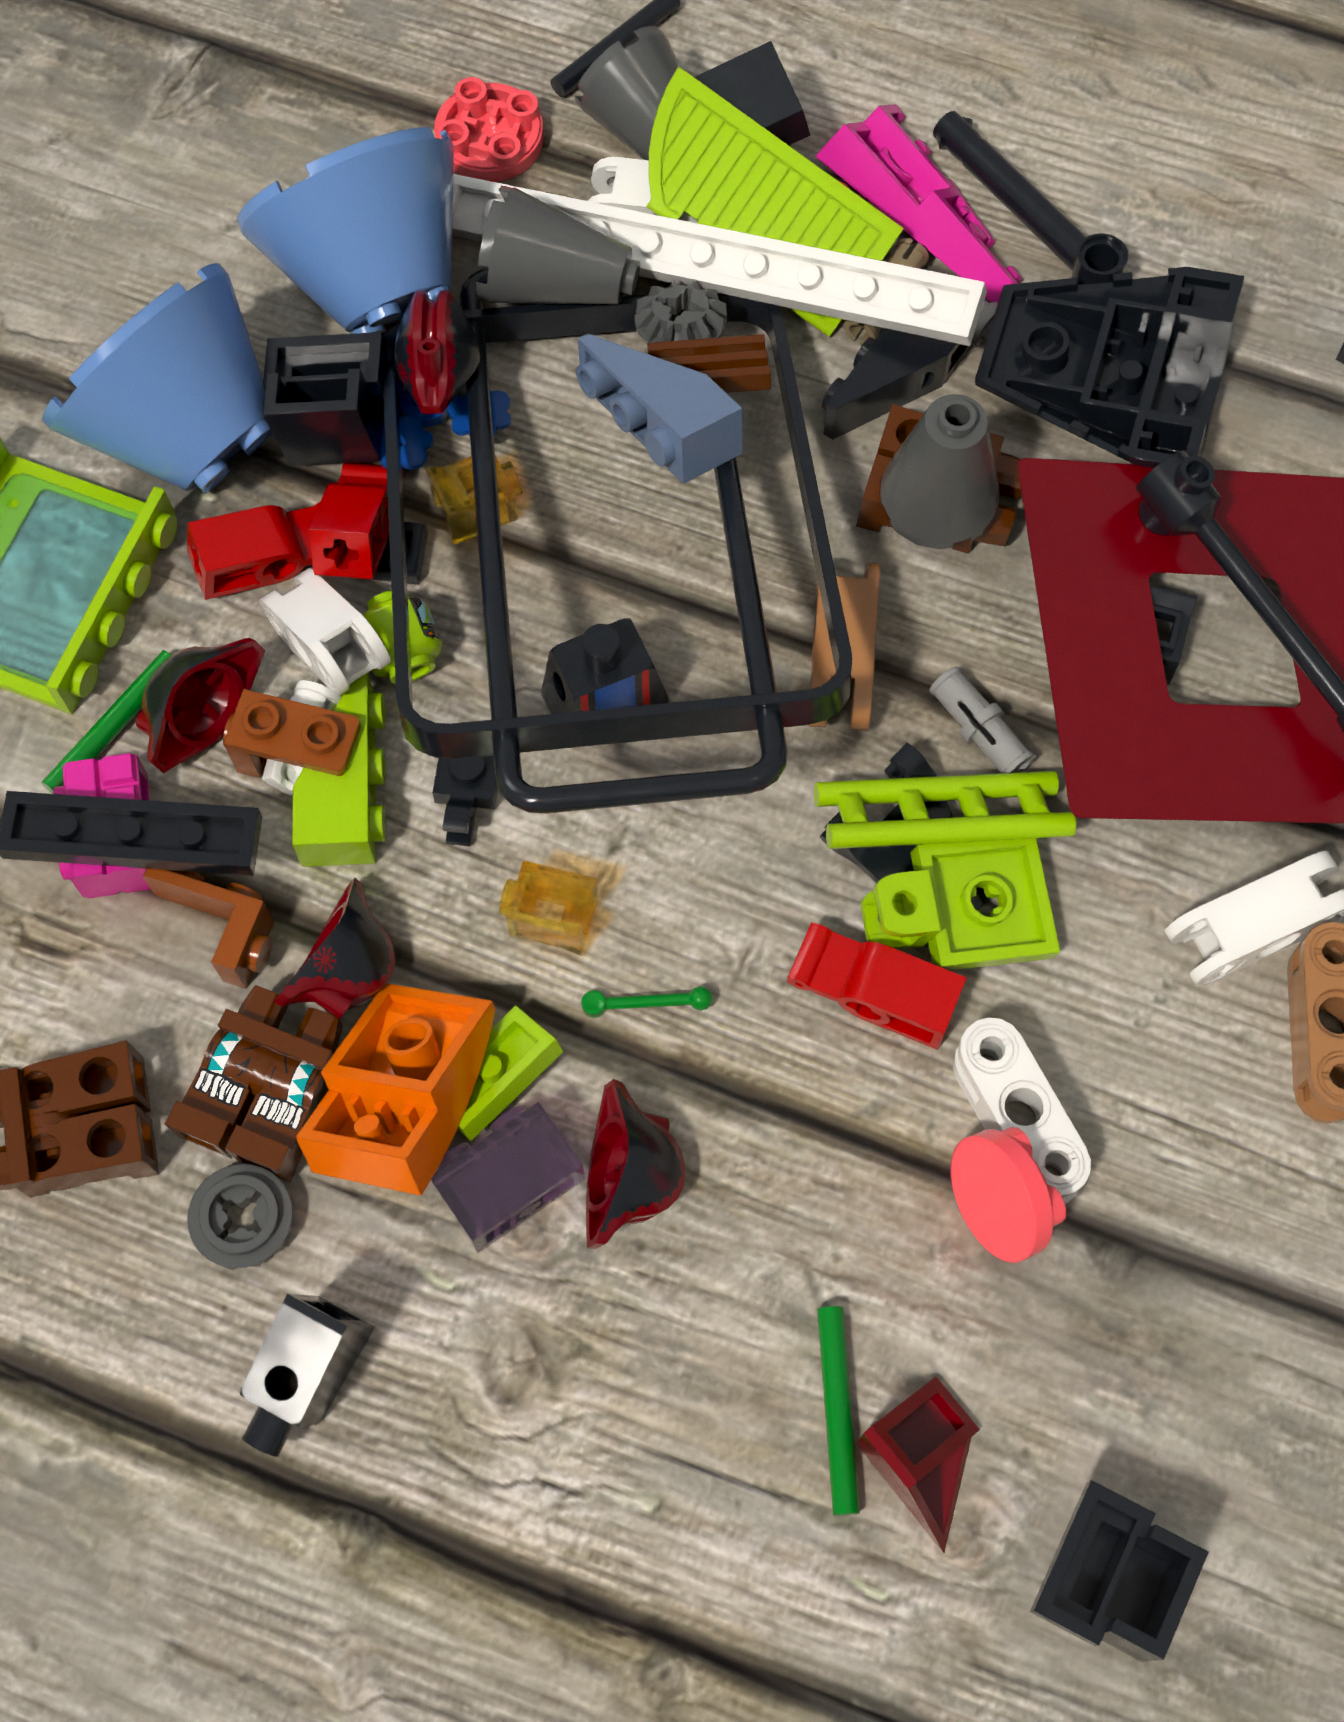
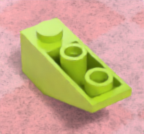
(338, 814)

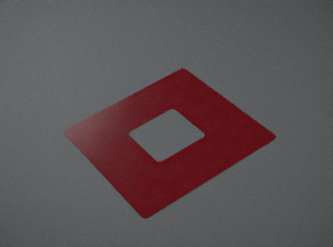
(1118, 730)

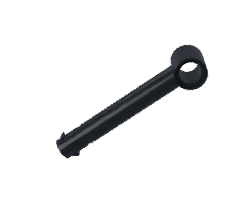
(1089, 258)

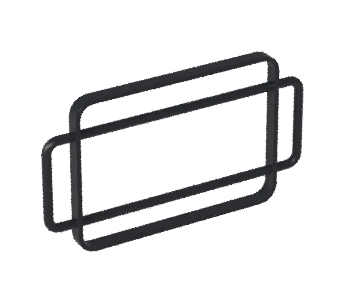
(510, 735)

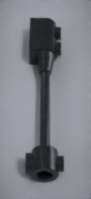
(1184, 502)

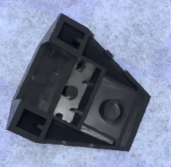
(1117, 358)

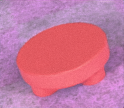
(492, 129)
(1004, 1194)

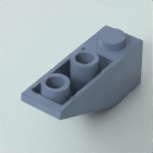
(668, 407)

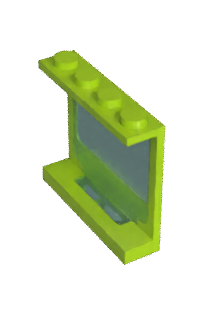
(69, 575)

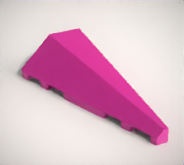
(909, 189)

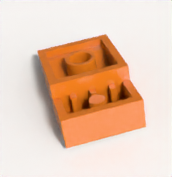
(398, 1088)

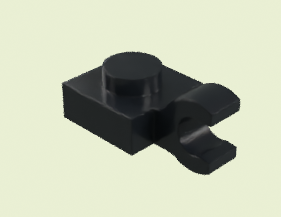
(464, 787)

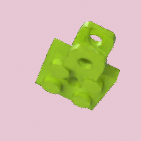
(937, 907)

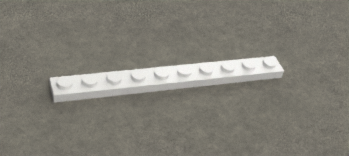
(760, 266)

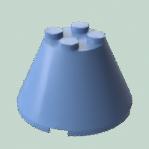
(363, 227)
(172, 388)

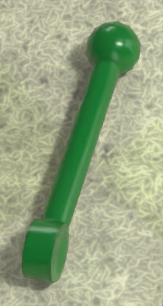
(595, 1003)

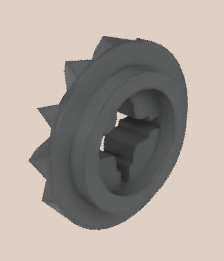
(702, 316)
(240, 1186)

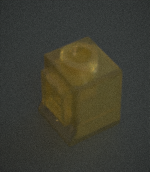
(450, 489)
(555, 886)

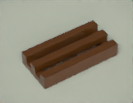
(731, 362)

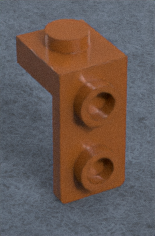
(288, 733)
(246, 938)

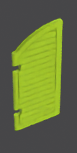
(748, 181)

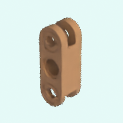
(860, 610)
(1317, 986)

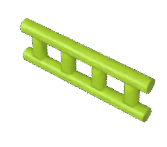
(920, 829)

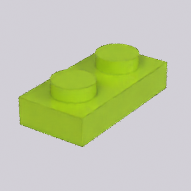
(512, 1061)

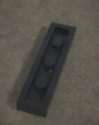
(130, 833)

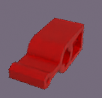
(351, 523)
(249, 548)
(878, 984)

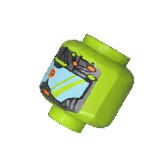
(424, 635)

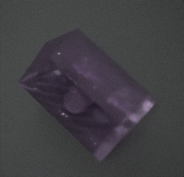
(506, 1175)

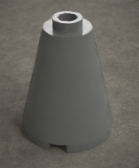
(627, 87)
(550, 256)
(943, 476)

